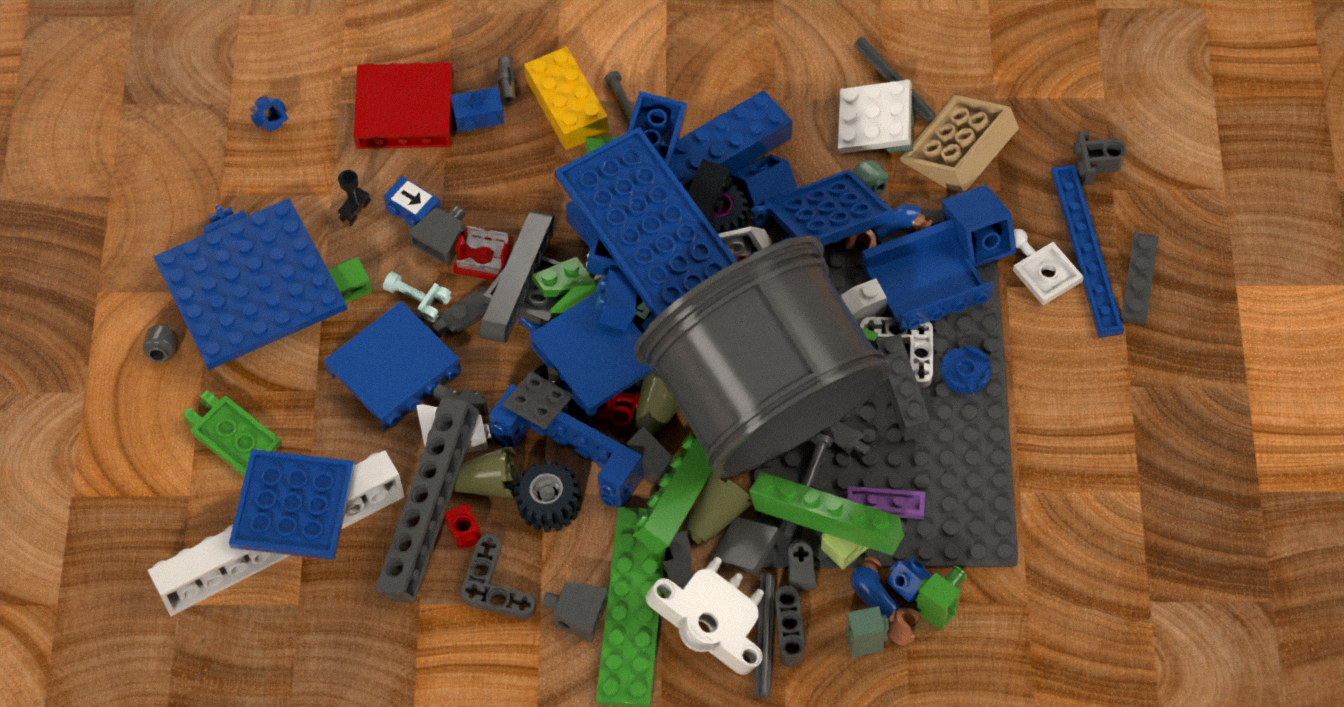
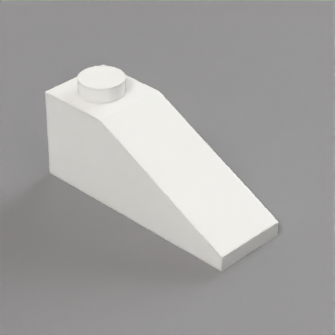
(866, 300)

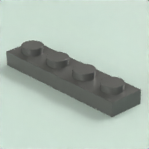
(1139, 278)

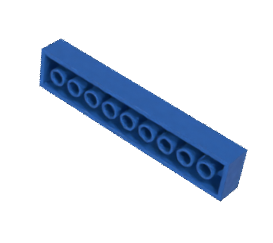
(727, 140)

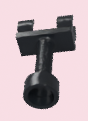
(356, 197)

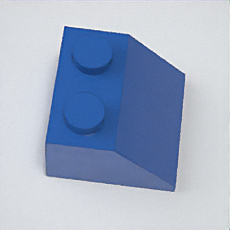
(764, 179)

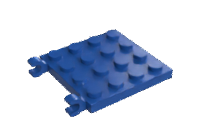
(826, 209)

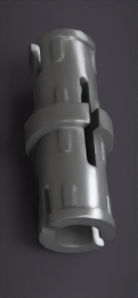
(507, 80)

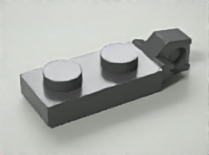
(461, 314)

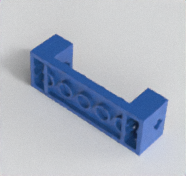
(619, 465)

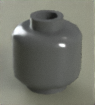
(159, 343)

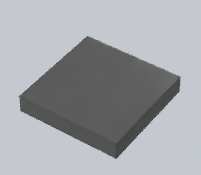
(746, 545)

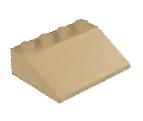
(961, 142)

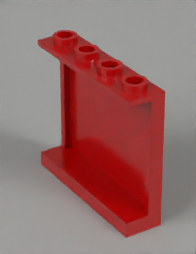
(403, 105)

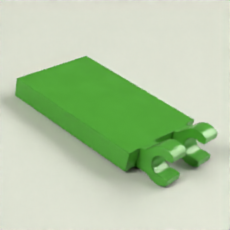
(230, 431)

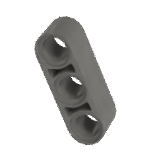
(786, 637)

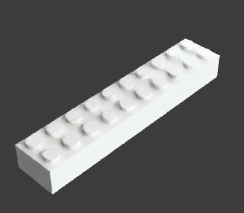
(215, 566)

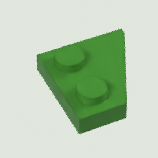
(562, 278)

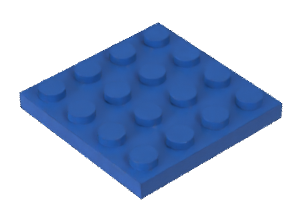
(292, 504)

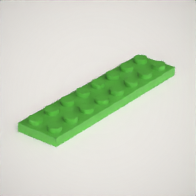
(629, 621)

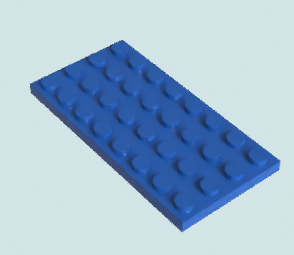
(645, 219)

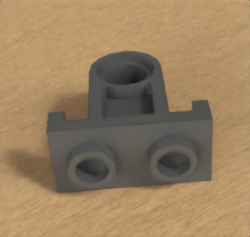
(1096, 156)

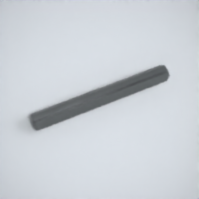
(891, 75)
(764, 636)

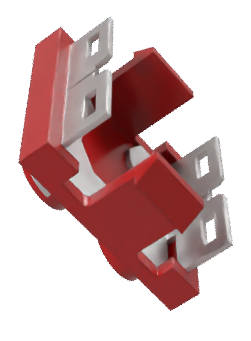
(482, 253)

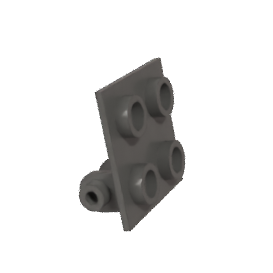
(538, 400)

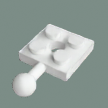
(1047, 258)

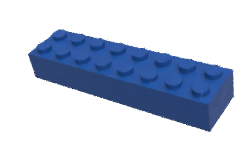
(662, 124)

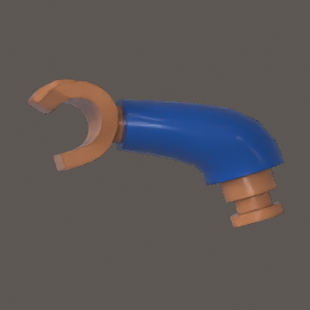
(906, 217)
(868, 587)

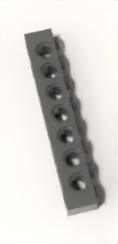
(427, 500)

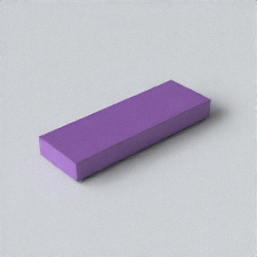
(897, 502)

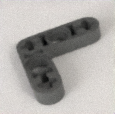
(484, 585)

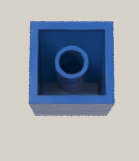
(981, 224)

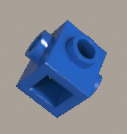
(274, 118)
(907, 577)

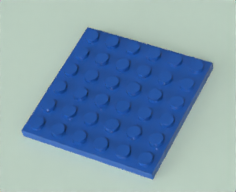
(249, 283)

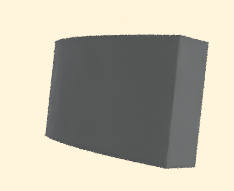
(474, 398)

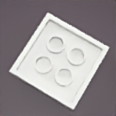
(875, 116)

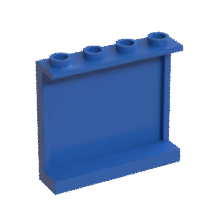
(925, 275)
(589, 356)
(393, 365)

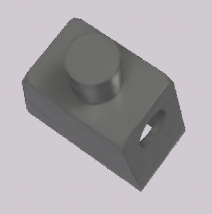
(438, 234)
(578, 608)

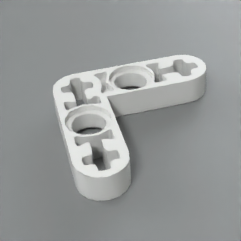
(915, 340)

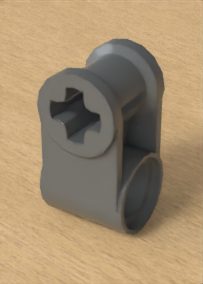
(801, 571)

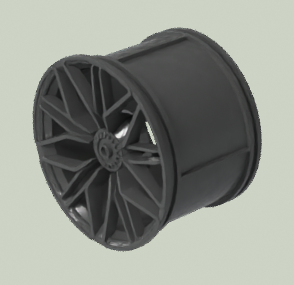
(763, 356)

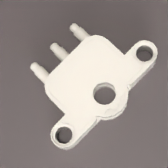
(720, 607)

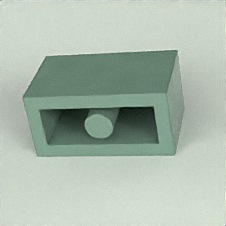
(866, 631)

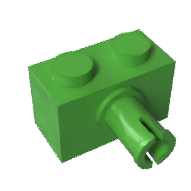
(940, 597)

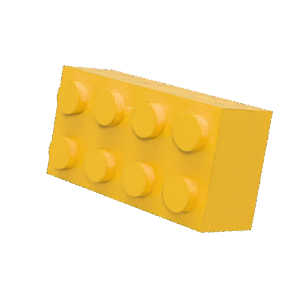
(566, 98)

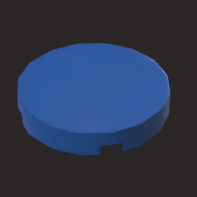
(965, 370)

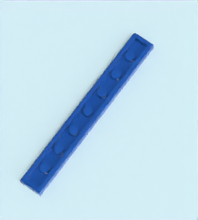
(1087, 251)

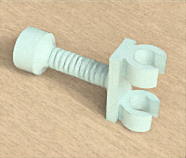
(425, 310)

